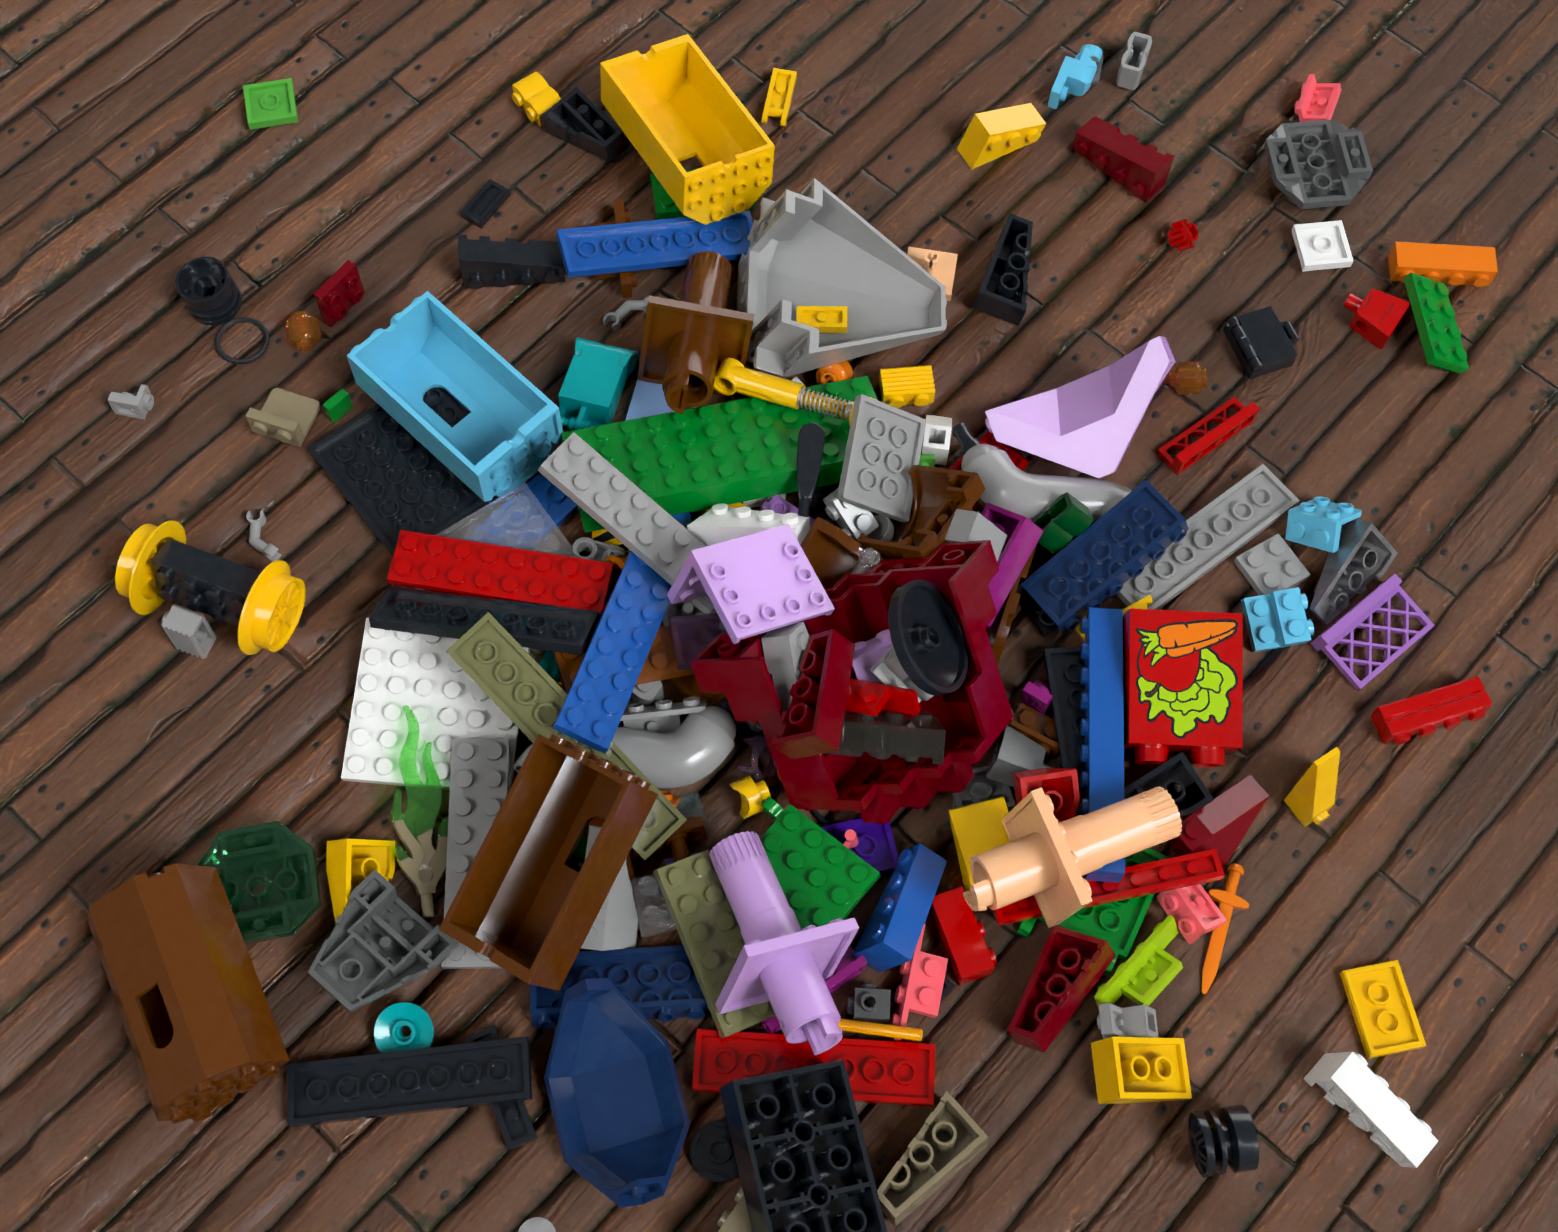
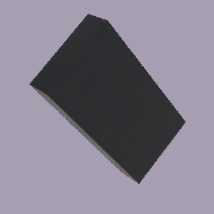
(485, 203)

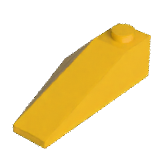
(1315, 790)
(351, 862)

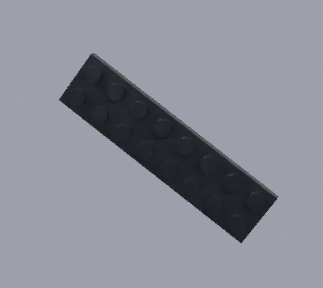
(454, 614)
(1063, 681)
(409, 1081)

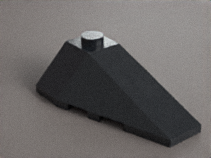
(1179, 780)

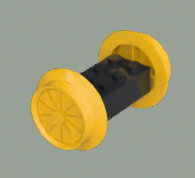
(163, 568)

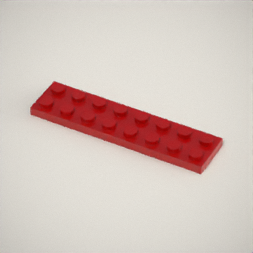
(499, 572)
(876, 1069)

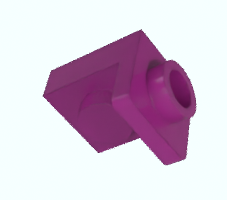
(1037, 696)

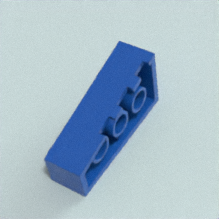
(902, 909)

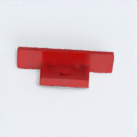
(872, 697)

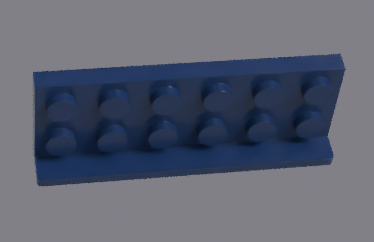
(1106, 556)
(651, 978)

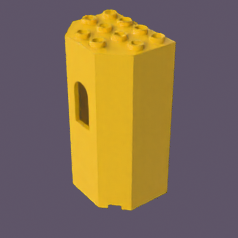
(682, 108)

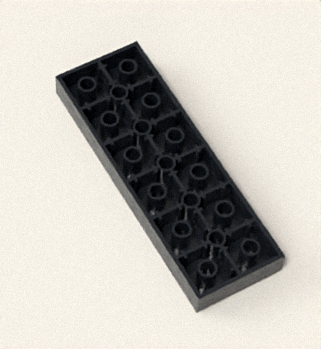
(802, 1151)

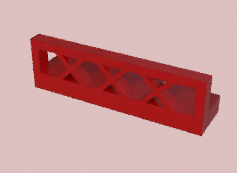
(1209, 439)

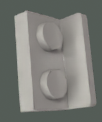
(850, 518)

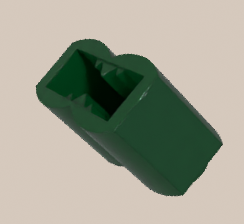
(1062, 522)

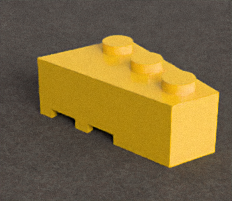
(999, 133)

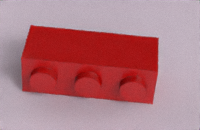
(962, 937)

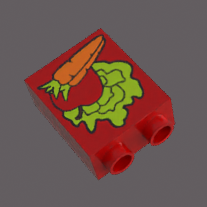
(1182, 685)

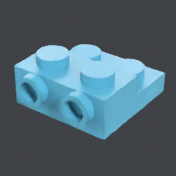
(1277, 619)

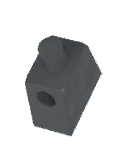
(1014, 754)

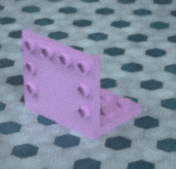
(754, 582)

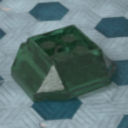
(269, 856)

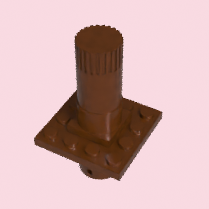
(694, 335)

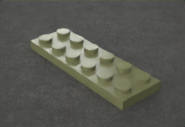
(708, 934)

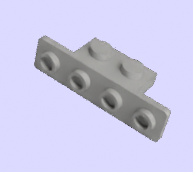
(661, 717)

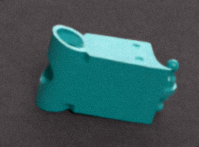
(594, 383)

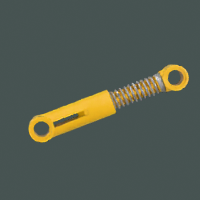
(734, 377)

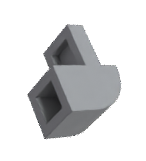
(1127, 1022)

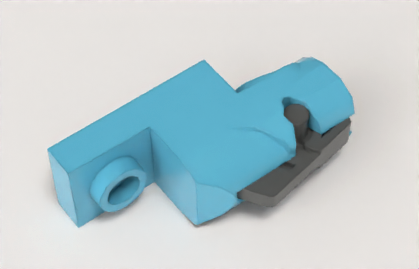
(1077, 74)

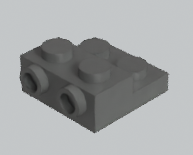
(981, 790)

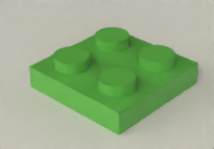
(270, 103)

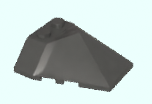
(377, 946)

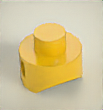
(751, 795)

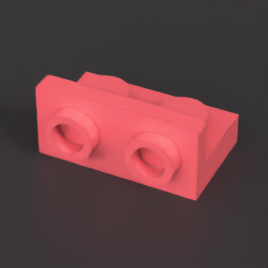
(1192, 910)

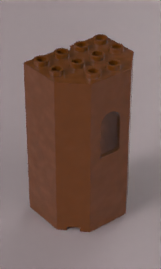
(520, 894)
(185, 939)

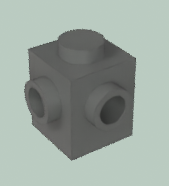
(870, 1004)

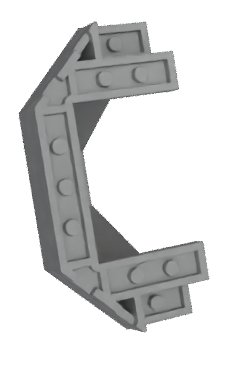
(825, 254)

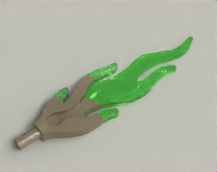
(415, 828)

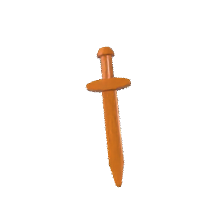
(1227, 901)

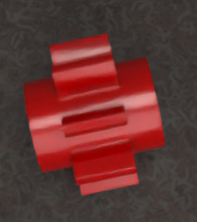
(1182, 235)

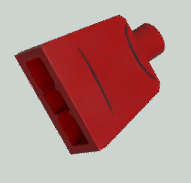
(1376, 315)

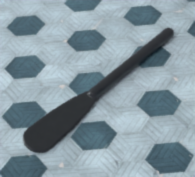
(809, 460)

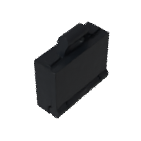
(1261, 341)

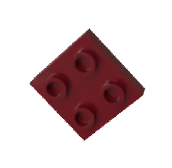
(339, 293)

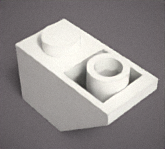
(937, 438)

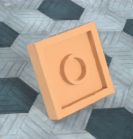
(938, 264)

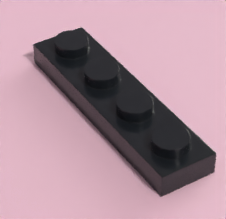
(511, 1116)

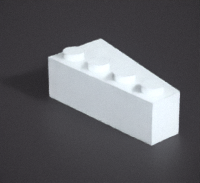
(1373, 1107)

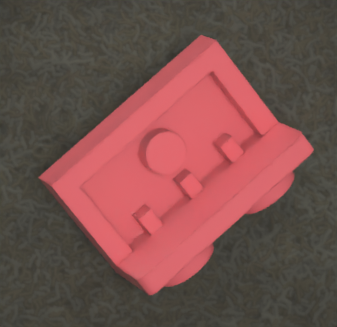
(1317, 100)

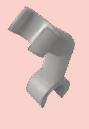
(623, 310)
(267, 550)

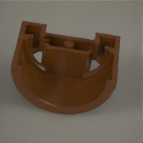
(935, 500)

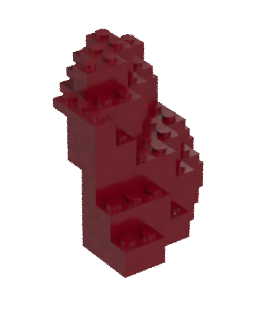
(861, 602)

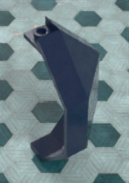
(614, 1095)

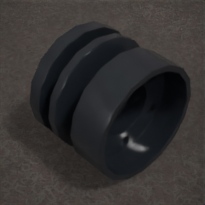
(208, 291)
(1223, 1141)

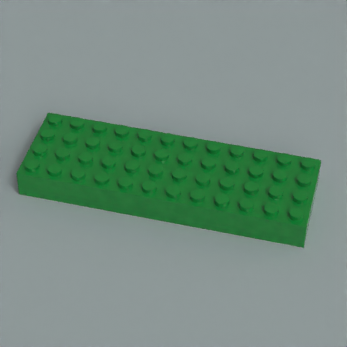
(721, 450)

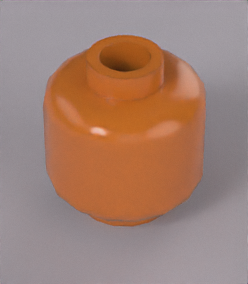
(834, 373)

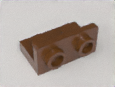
(1036, 727)

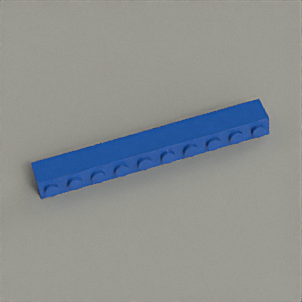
(1103, 720)

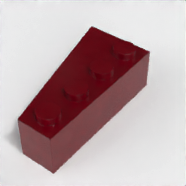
(1123, 158)
(818, 699)
(1058, 985)

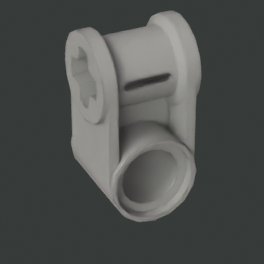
(598, 550)

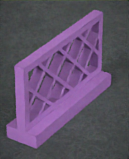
(1354, 619)

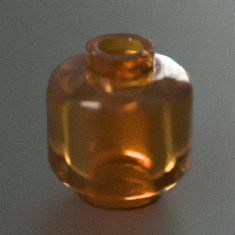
(303, 330)
(1189, 378)

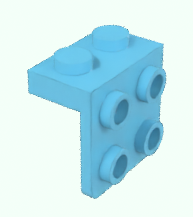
(1319, 523)

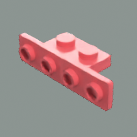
(920, 986)

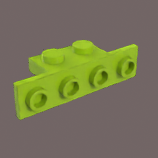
(1146, 970)

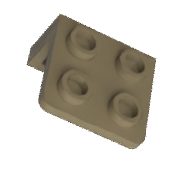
(284, 416)

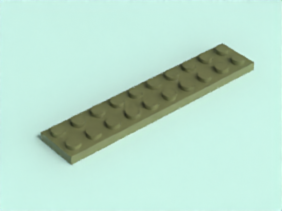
(533, 704)

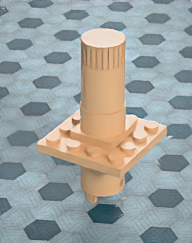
(1052, 856)

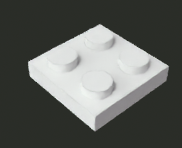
(1322, 245)

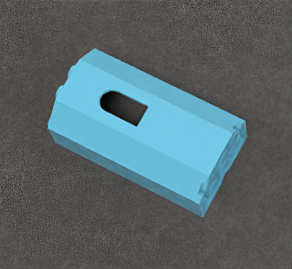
(508, 418)

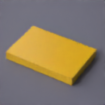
(1382, 1009)

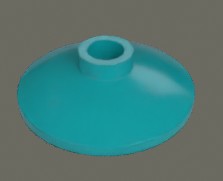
(389, 1026)

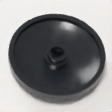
(928, 637)

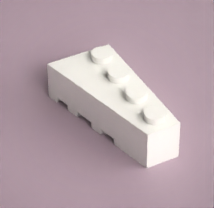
(728, 523)

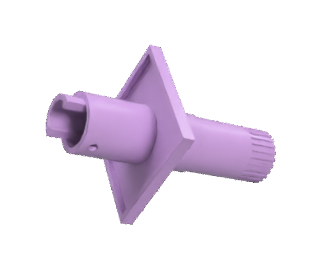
(778, 956)

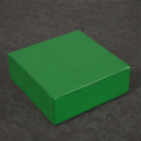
(337, 405)

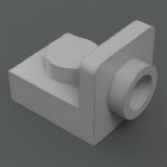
(130, 405)

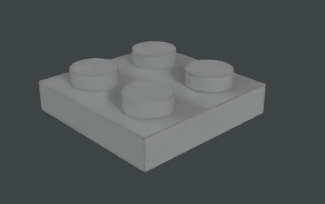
(1271, 566)

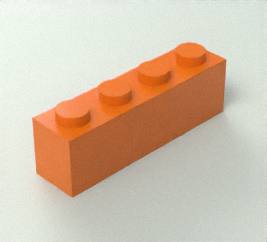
(1444, 263)

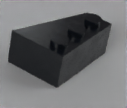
(584, 126)

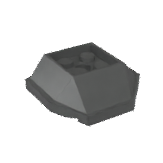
(1318, 163)

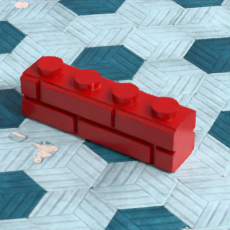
(1431, 710)

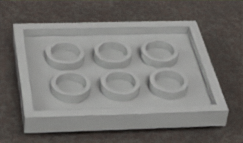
(877, 458)

